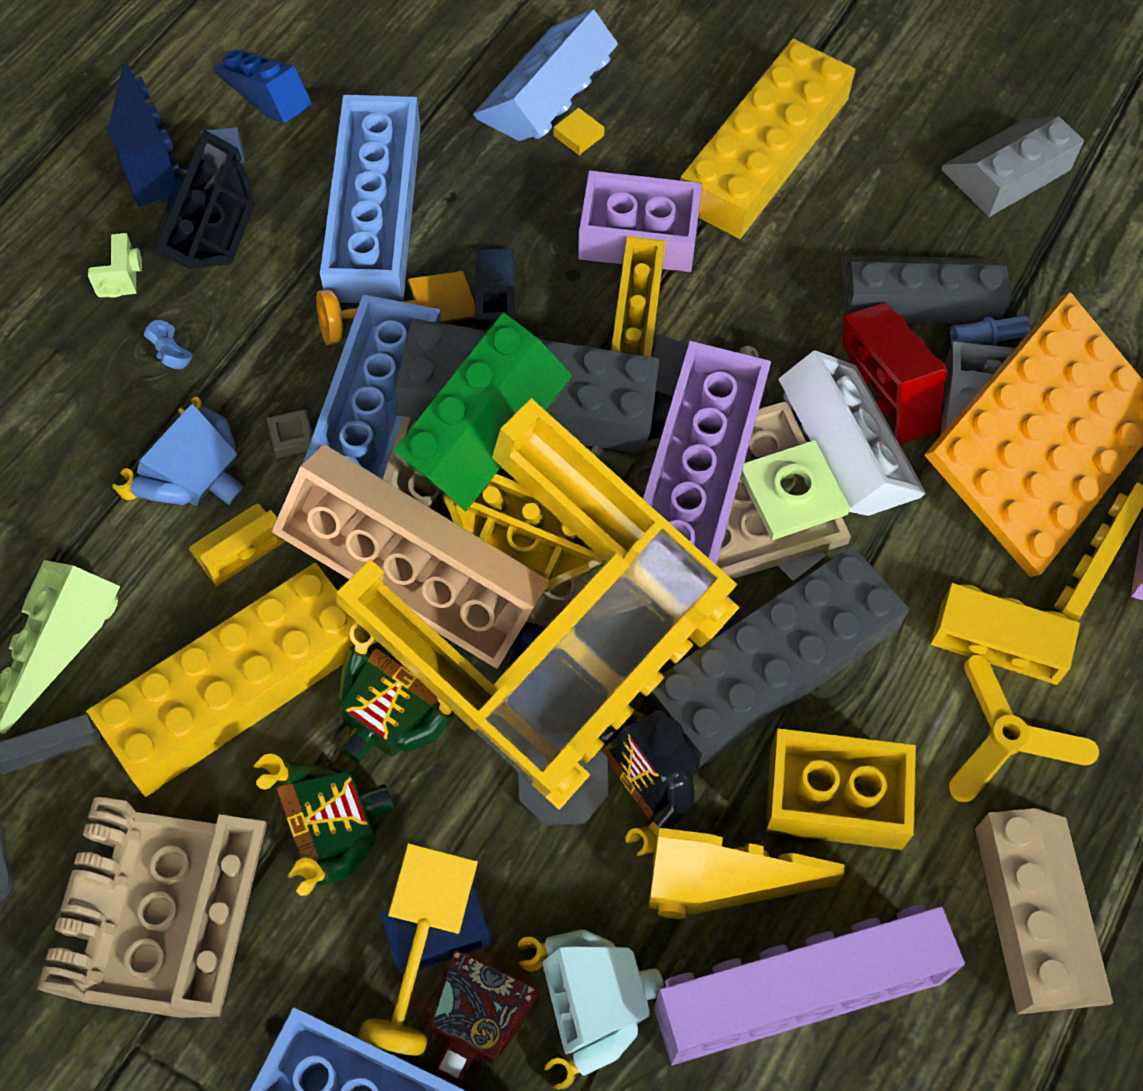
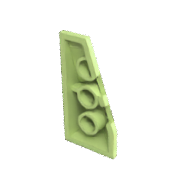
(64, 614)

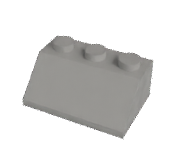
(1015, 162)

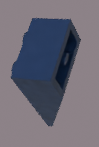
(140, 143)

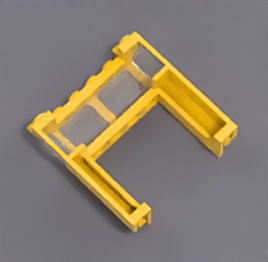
(601, 645)

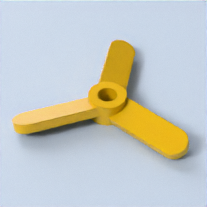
(998, 748)

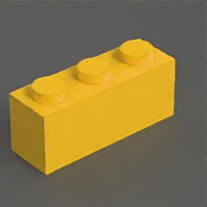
(1006, 633)

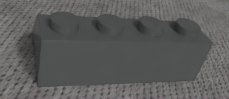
(927, 287)

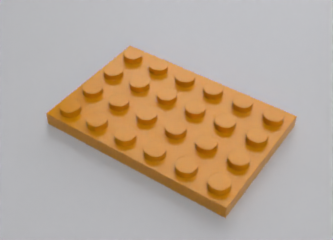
(1045, 435)

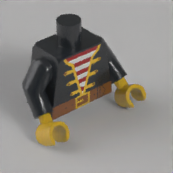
(654, 768)

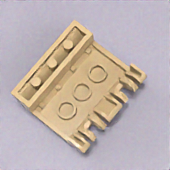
(158, 913)

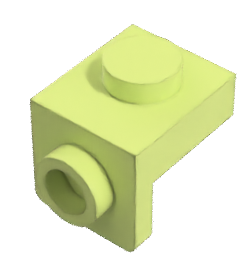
(121, 275)

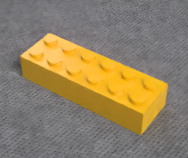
(768, 136)
(226, 680)

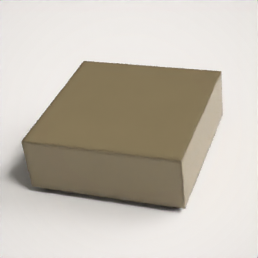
(290, 433)

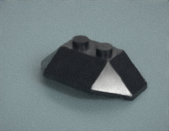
(206, 207)

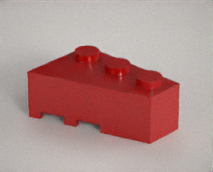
(898, 367)

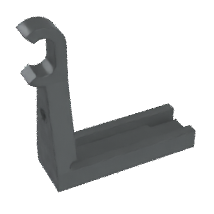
(35, 748)

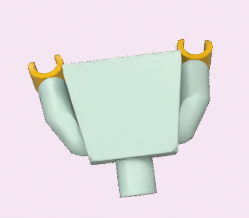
(593, 995)

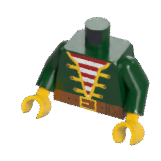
(385, 703)
(325, 818)

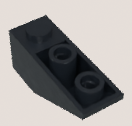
(494, 286)

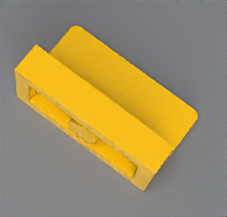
(236, 544)

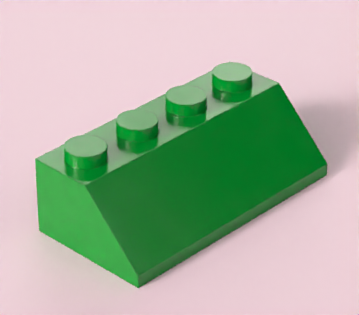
(460, 427)

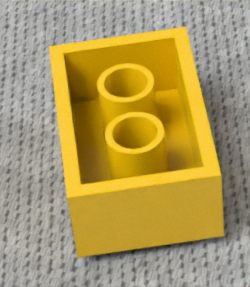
(841, 789)

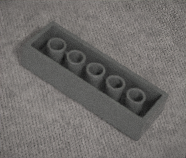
(601, 406)
(778, 654)

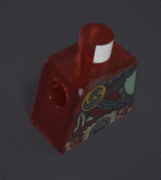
(478, 1013)

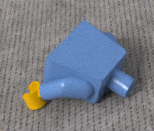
(187, 462)

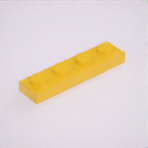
(1107, 543)

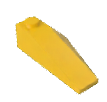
(701, 876)

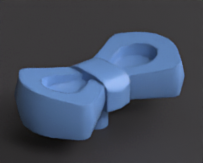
(169, 352)

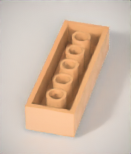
(428, 561)

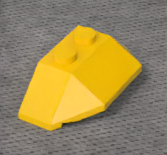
(526, 531)

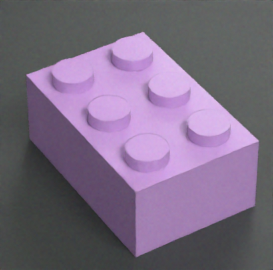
(640, 208)

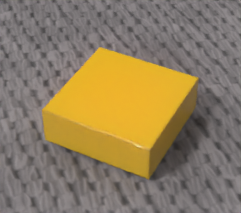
(578, 131)

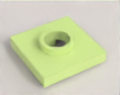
(789, 513)

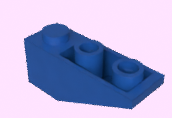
(265, 83)

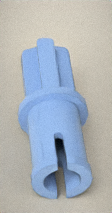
(990, 331)

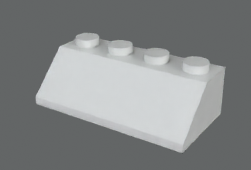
(850, 433)

